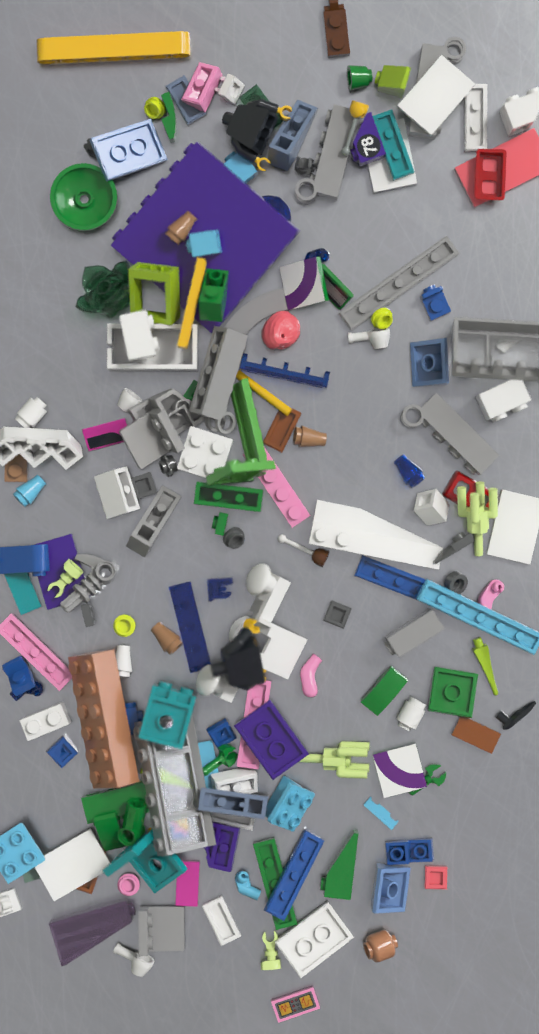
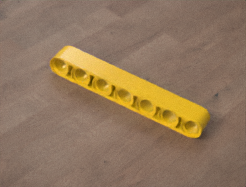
(113, 47)

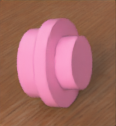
(128, 884)

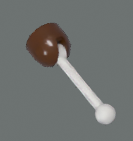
(319, 555)

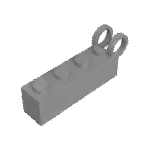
(428, 56)
(330, 161)
(218, 377)
(456, 432)

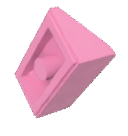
(202, 86)

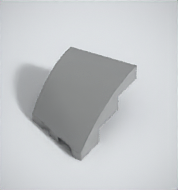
(175, 406)

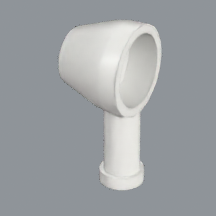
(378, 337)
(128, 399)
(140, 964)

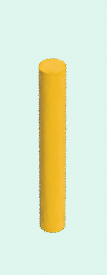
(262, 392)

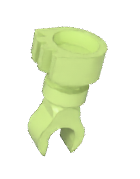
(72, 571)
(271, 962)

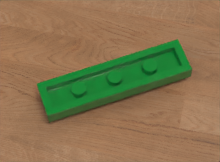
(271, 870)

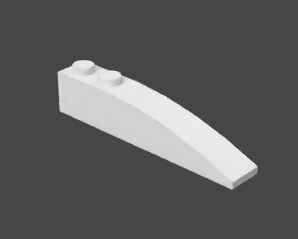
(366, 534)

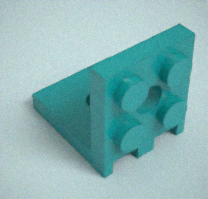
(171, 702)
(141, 857)

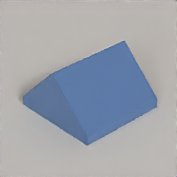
(429, 362)
(390, 888)

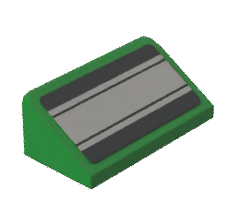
(337, 292)

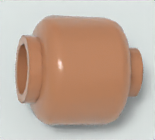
(380, 946)

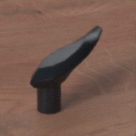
(516, 717)

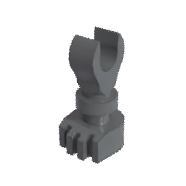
(304, 166)

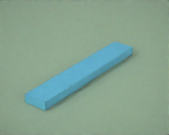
(479, 616)

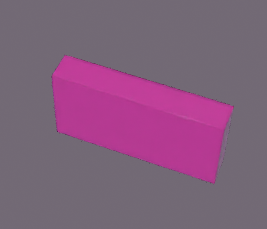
(188, 885)

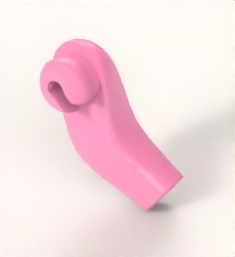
(490, 592)
(307, 676)

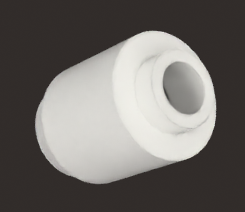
(31, 412)
(411, 714)

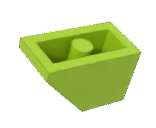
(392, 80)

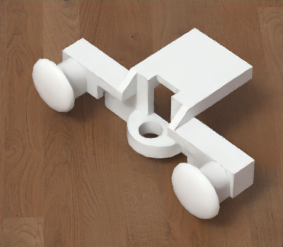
(282, 645)

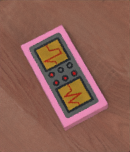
(295, 1004)

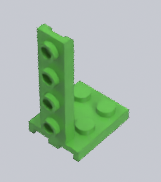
(251, 437)

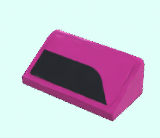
(104, 434)

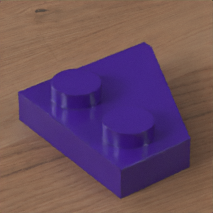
(223, 853)

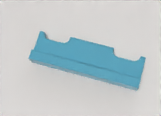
(381, 813)

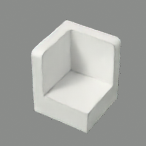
(431, 507)

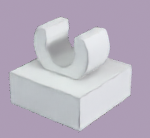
(230, 88)
(9, 902)

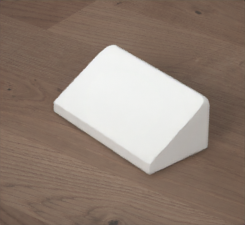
(236, 780)

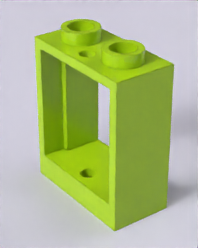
(161, 273)

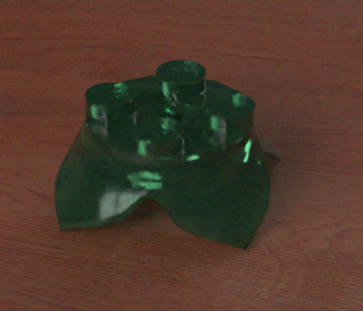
(105, 289)

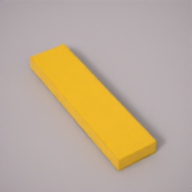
(192, 303)

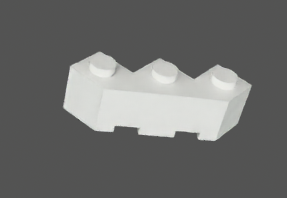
(38, 445)

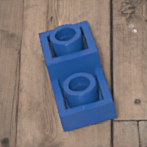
(409, 851)

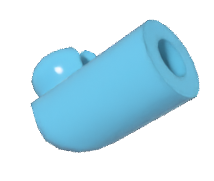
(244, 887)

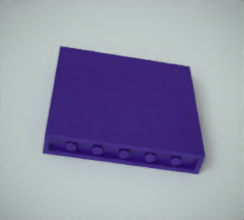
(248, 227)

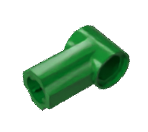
(133, 823)

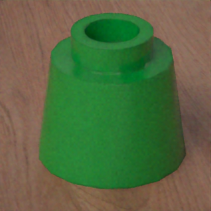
(358, 77)

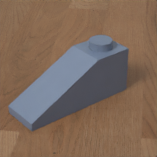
(291, 135)
(233, 803)

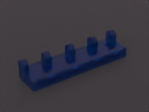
(284, 374)
(190, 626)

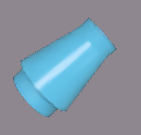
(28, 491)

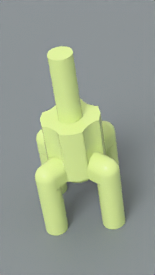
(478, 514)
(340, 759)

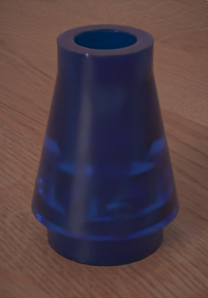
(409, 471)

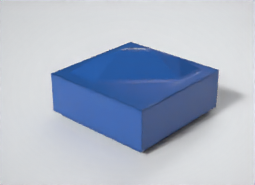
(221, 733)
(61, 752)

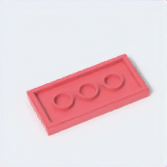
(521, 166)

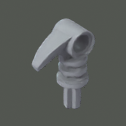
(93, 581)

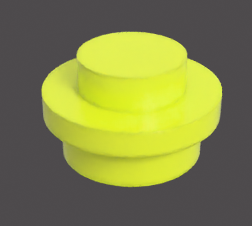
(154, 108)
(382, 318)
(124, 625)

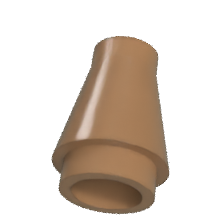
(181, 227)
(308, 437)
(167, 639)

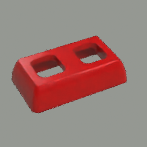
(498, 176)
(456, 477)

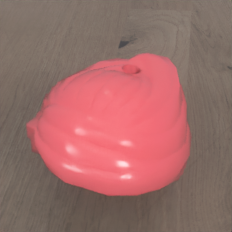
(280, 330)

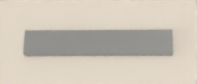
(399, 283)

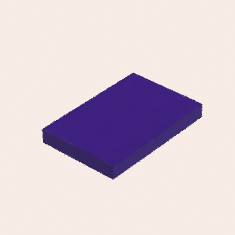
(60, 551)
(271, 739)

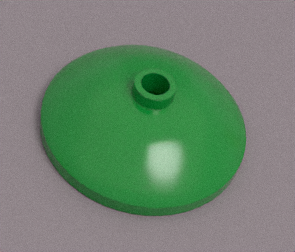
(82, 181)

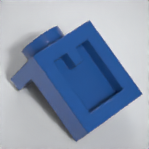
(435, 302)
(19, 675)

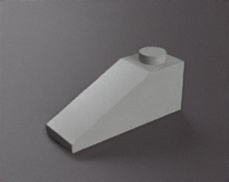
(153, 521)

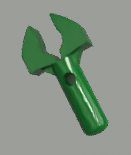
(223, 758)
(436, 780)

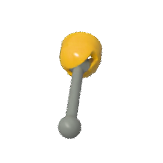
(358, 111)

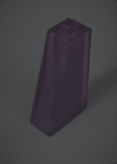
(87, 928)

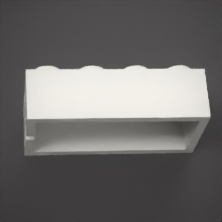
(168, 356)

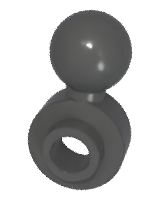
(456, 582)

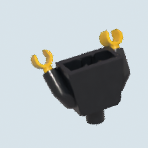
(252, 127)
(241, 659)

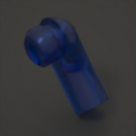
(320, 252)
(36, 691)

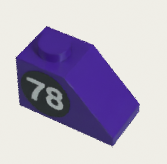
(367, 143)

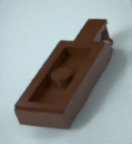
(336, 29)

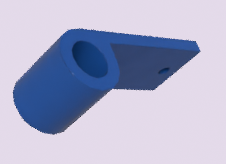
(25, 559)

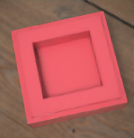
(435, 877)

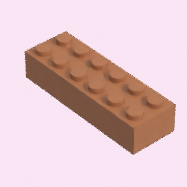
(103, 719)

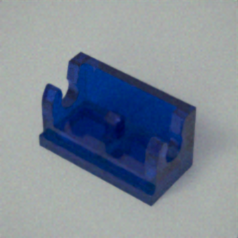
(215, 589)

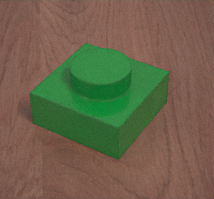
(219, 523)

